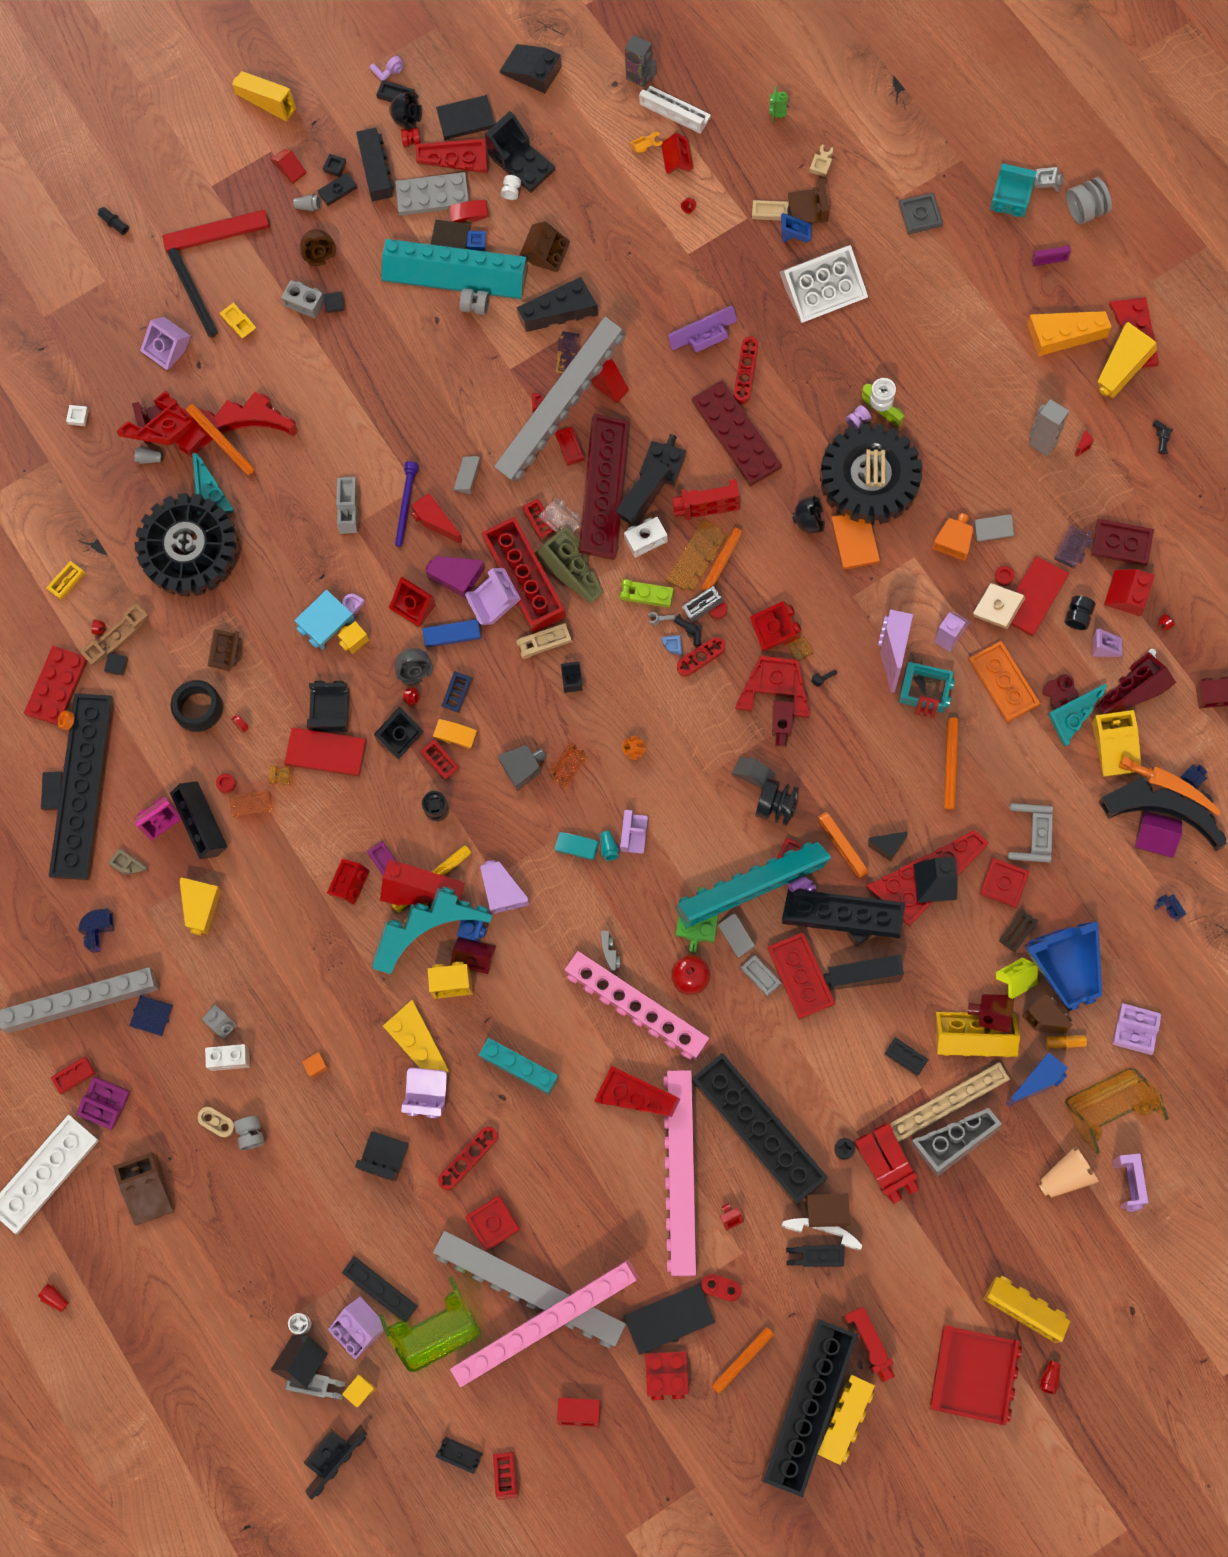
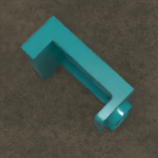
(1013, 190)

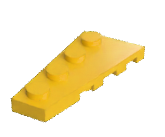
(414, 1038)

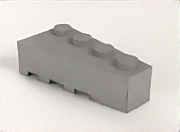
(950, 1144)

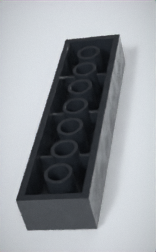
(759, 1129)

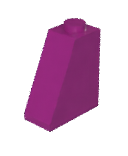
(455, 573)

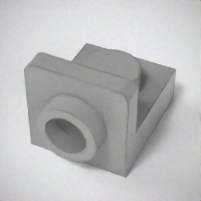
(1049, 178)

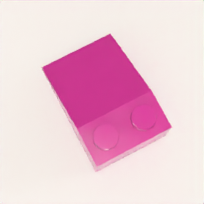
(157, 818)

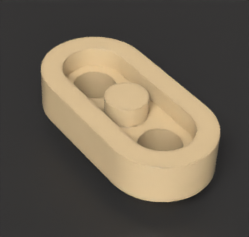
(217, 1122)

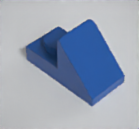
(795, 228)

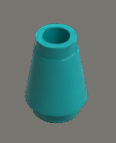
(609, 848)

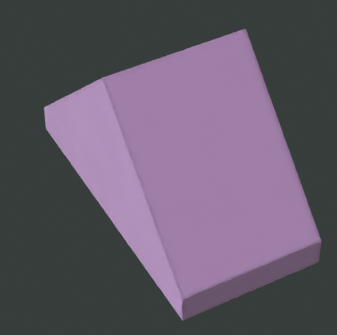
(1106, 644)

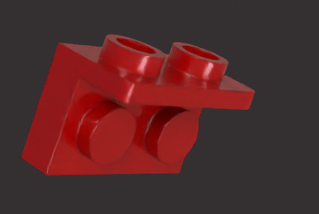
(348, 881)

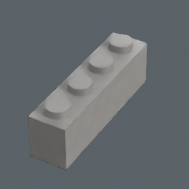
(1048, 427)

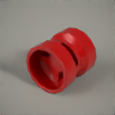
(410, 137)

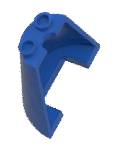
(1070, 963)

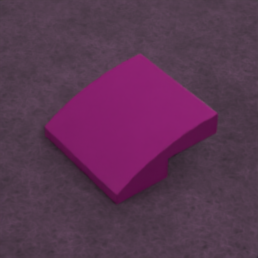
(103, 1103)

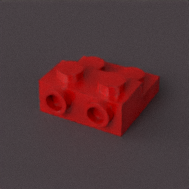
(776, 626)
(666, 1375)

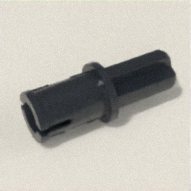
(113, 220)

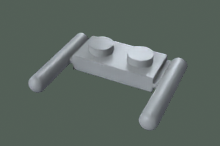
(1040, 833)

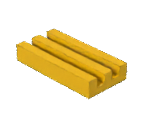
(65, 586)

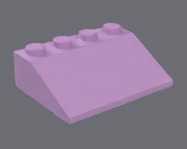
(893, 644)

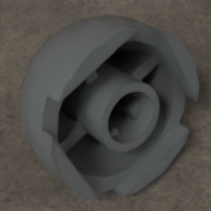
(412, 666)

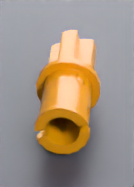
(1066, 1041)

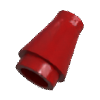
(53, 1298)
(1050, 1379)

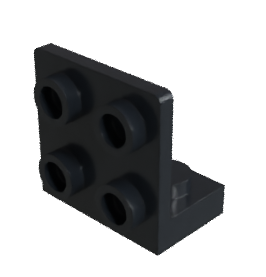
(383, 1156)

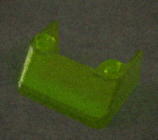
(435, 1336)

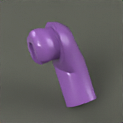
(803, 883)

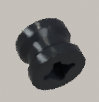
(847, 1149)

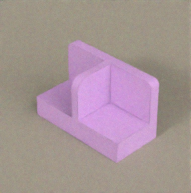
(633, 832)

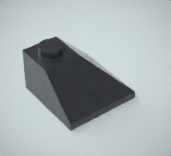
(936, 880)

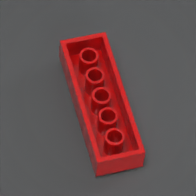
(513, 552)

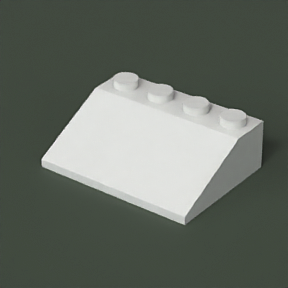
(824, 283)

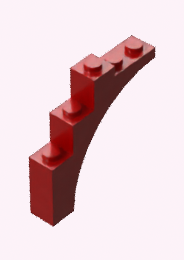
(232, 416)

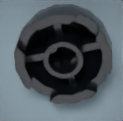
(406, 110)
(808, 515)

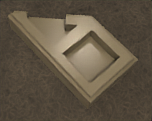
(126, 864)

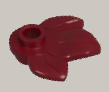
(1059, 694)

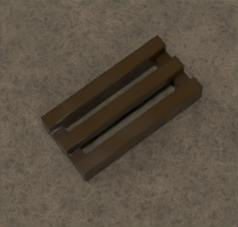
(1028, 917)

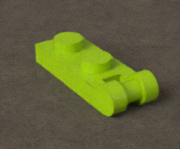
(893, 414)
(646, 593)

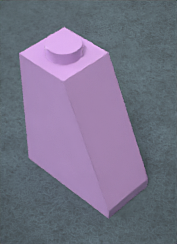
(951, 630)
(501, 889)

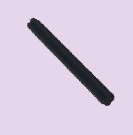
(192, 292)

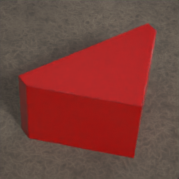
(289, 165)

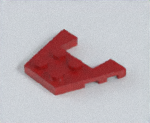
(165, 427)
(778, 678)

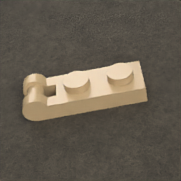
(544, 640)

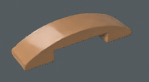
(116, 636)

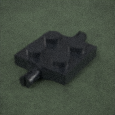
(668, 453)

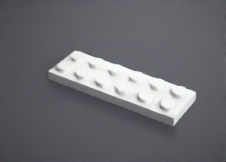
(44, 1173)

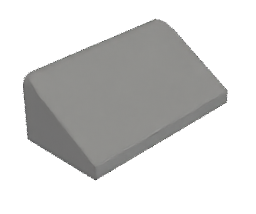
(467, 474)
(993, 528)
(736, 935)

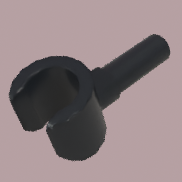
(818, 680)

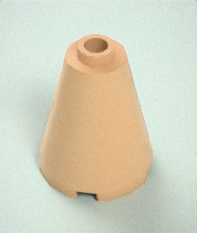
(1068, 1175)

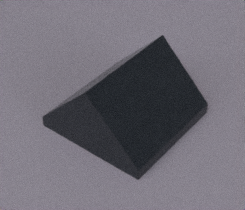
(398, 733)
(300, 1360)

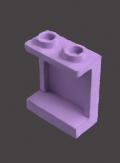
(493, 597)
(1135, 1180)

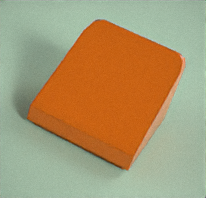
(314, 1065)

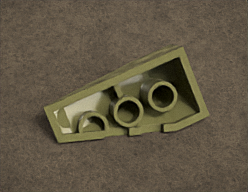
(562, 559)

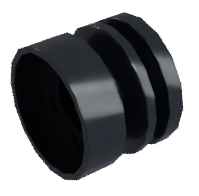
(777, 802)

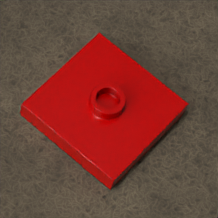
(1004, 882)
(492, 1223)

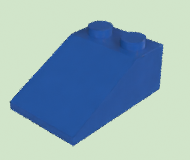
(1043, 1077)

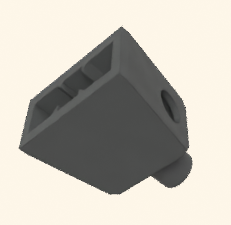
(521, 765)

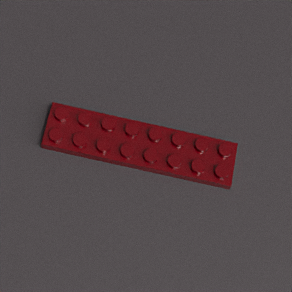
(603, 486)

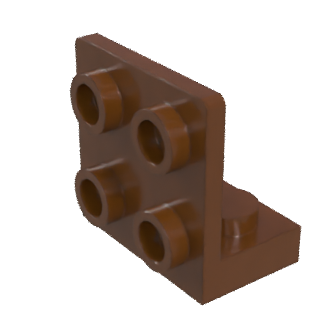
(810, 204)

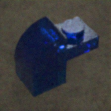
(94, 923)

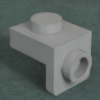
(219, 1022)

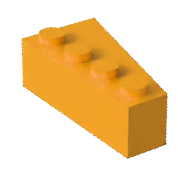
(1066, 330)

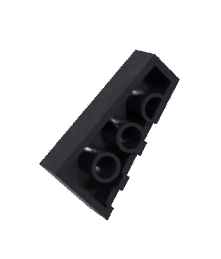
(557, 306)

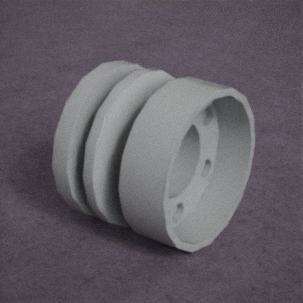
(1088, 200)

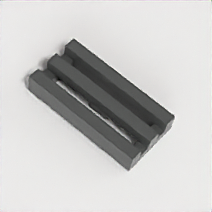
(704, 605)

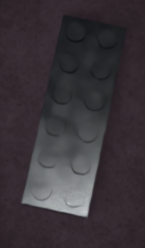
(844, 913)

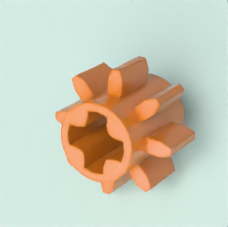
(634, 747)

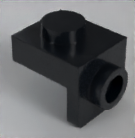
(571, 677)

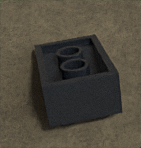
(532, 66)

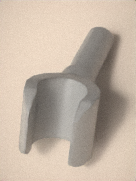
(659, 618)

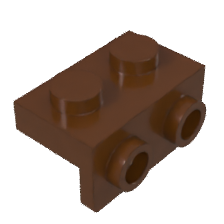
(223, 650)

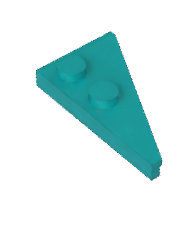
(207, 486)
(1069, 717)

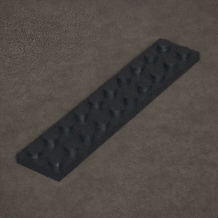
(81, 787)

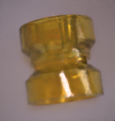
(280, 775)

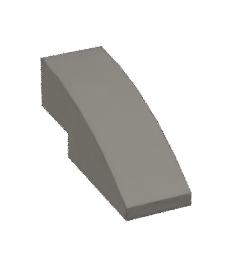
(347, 505)

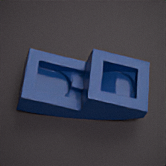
(476, 240)

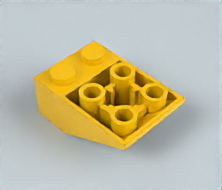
(1116, 737)

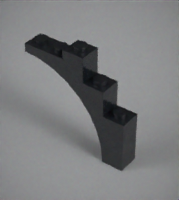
(1139, 797)

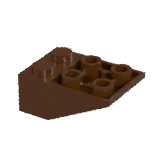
(143, 1188)

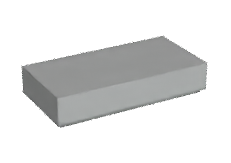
(761, 975)

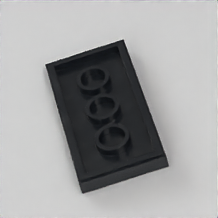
(669, 1319)

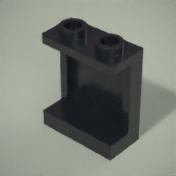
(328, 706)

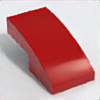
(472, 210)

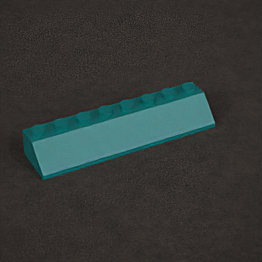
(453, 268)
(752, 884)

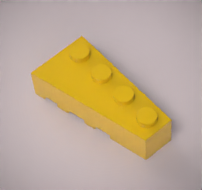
(845, 1419)

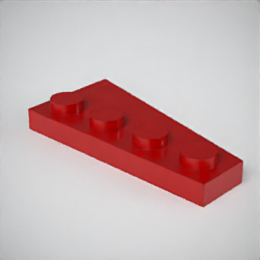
(635, 1094)

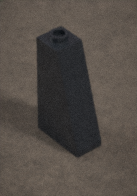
(644, 492)
(865, 973)

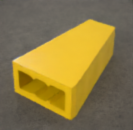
(265, 94)
(1126, 359)

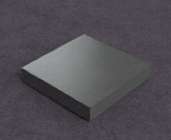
(920, 213)

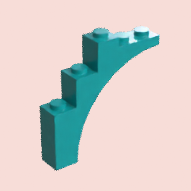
(420, 919)

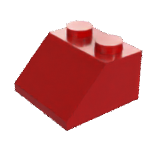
(1129, 590)

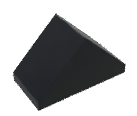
(888, 844)

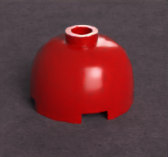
(693, 982)

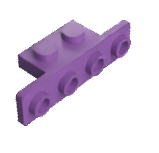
(705, 331)

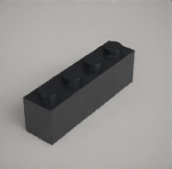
(374, 165)
(198, 820)

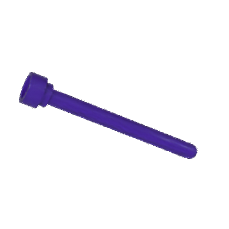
(411, 470)

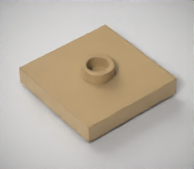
(999, 606)

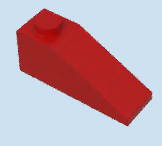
(432, 517)

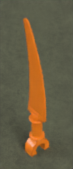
(1167, 780)

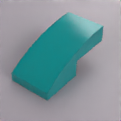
(576, 845)

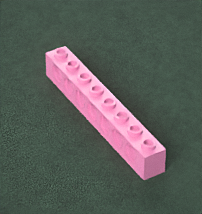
(582, 963)

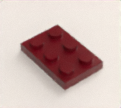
(1122, 542)

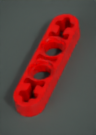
(746, 370)
(470, 1160)

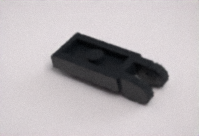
(818, 1256)

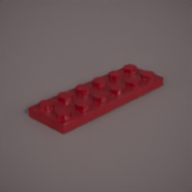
(736, 433)

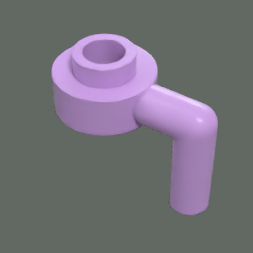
(393, 66)

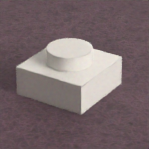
(77, 415)

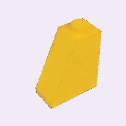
(199, 905)

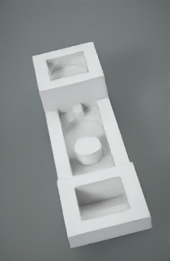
(847, 1239)

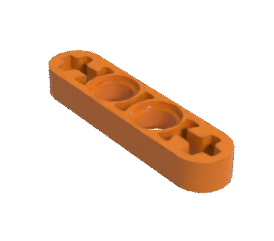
(842, 844)

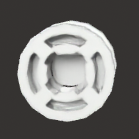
(510, 188)
(296, 1324)

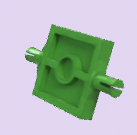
(697, 933)

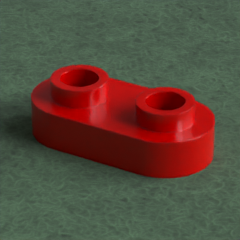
(721, 1287)

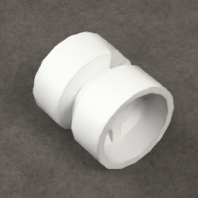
(882, 394)

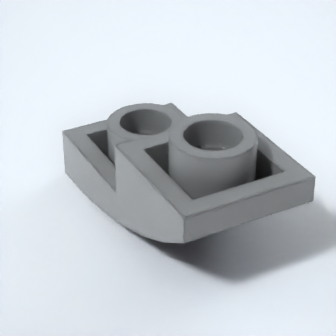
(610, 955)

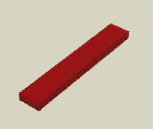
(216, 231)

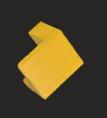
(359, 1390)

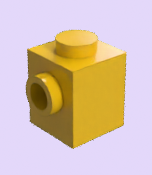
(352, 637)

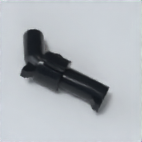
(1163, 436)
(691, 629)

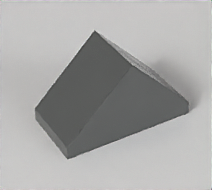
(752, 771)

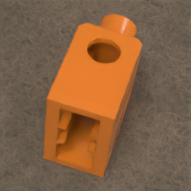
(955, 537)

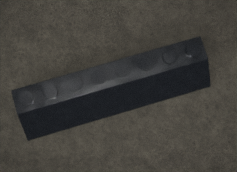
(809, 1408)

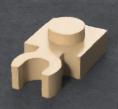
(822, 162)

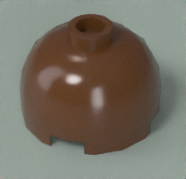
(317, 247)

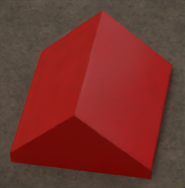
(411, 602)

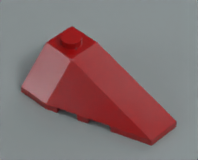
(411, 885)

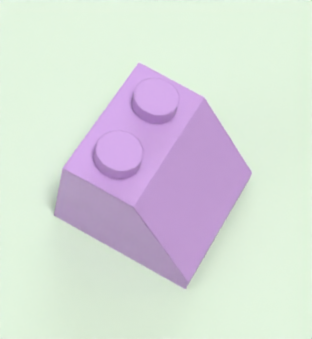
(164, 342)

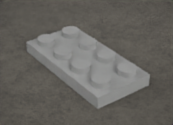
(431, 193)

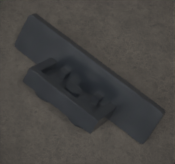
(329, 1456)

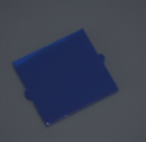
(151, 1015)

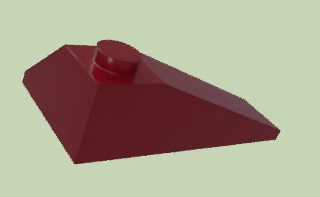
(1145, 681)

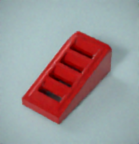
(526, 509)
(424, 752)
(501, 1495)

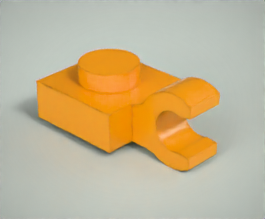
(641, 144)

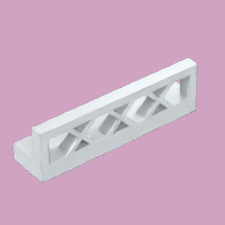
(672, 111)

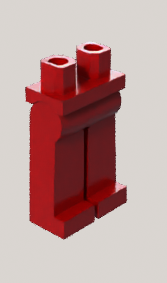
(707, 502)
(900, 1171)
(875, 1351)

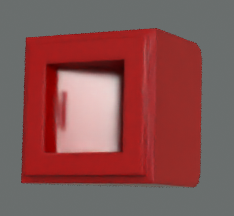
(1085, 444)

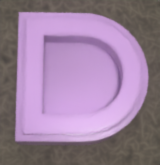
(353, 603)

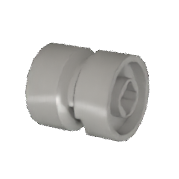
(468, 299)
(249, 1133)

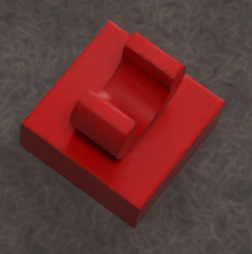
(730, 1217)

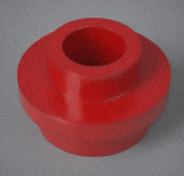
(411, 696)

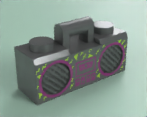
(639, 61)

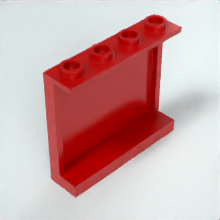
(975, 1375)

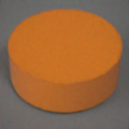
(66, 720)

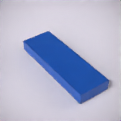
(451, 633)

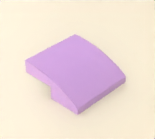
(1137, 1029)

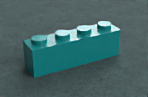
(519, 1066)

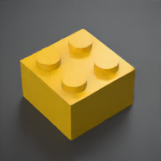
(450, 980)

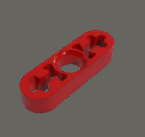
(699, 664)

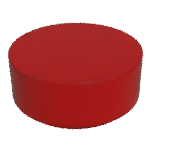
(1004, 575)
(719, 611)
(240, 723)
(225, 783)

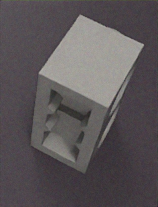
(301, 302)

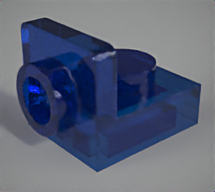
(1195, 775)
(1173, 906)

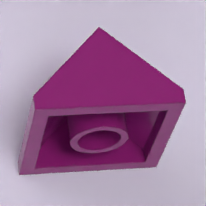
(1159, 834)

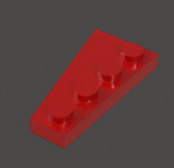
(461, 155)
(1136, 313)

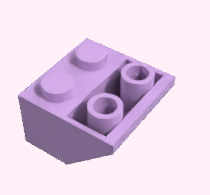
(357, 1327)

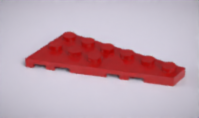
(901, 884)

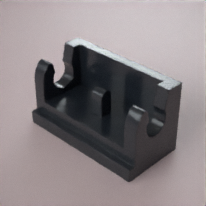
(459, 1455)

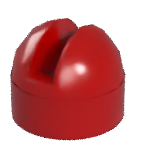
(686, 203)
(1167, 621)
(96, 627)

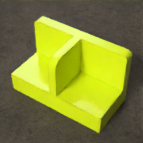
(1019, 976)

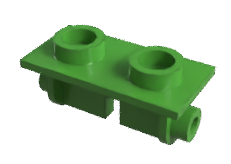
(778, 104)

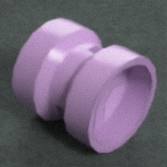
(859, 417)

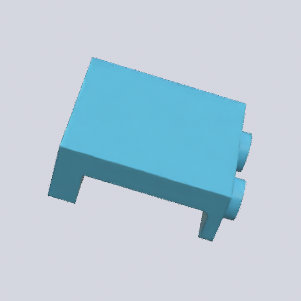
(323, 619)

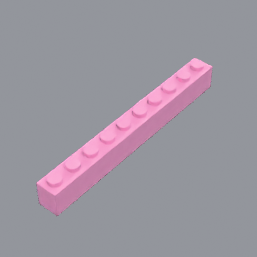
(681, 1177)
(544, 1323)

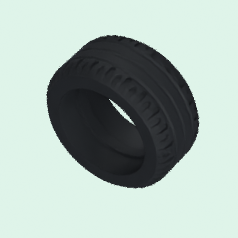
(183, 693)

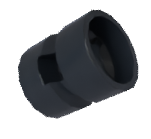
(1079, 612)
(435, 806)

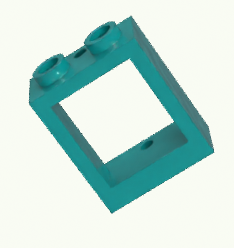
(931, 672)

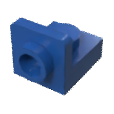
(472, 930)

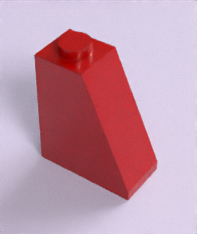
(610, 381)

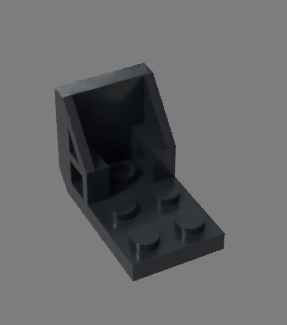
(511, 150)

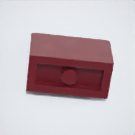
(474, 954)

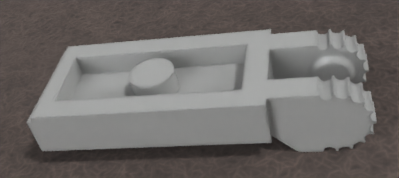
(318, 1387)

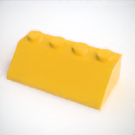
(961, 1035)
(1027, 1310)

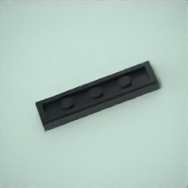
(380, 1289)

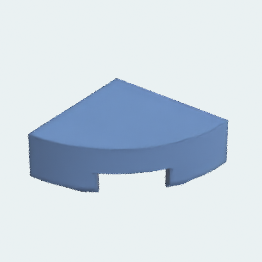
(672, 644)

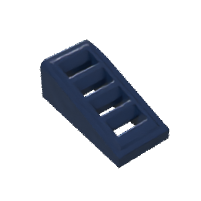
(463, 694)

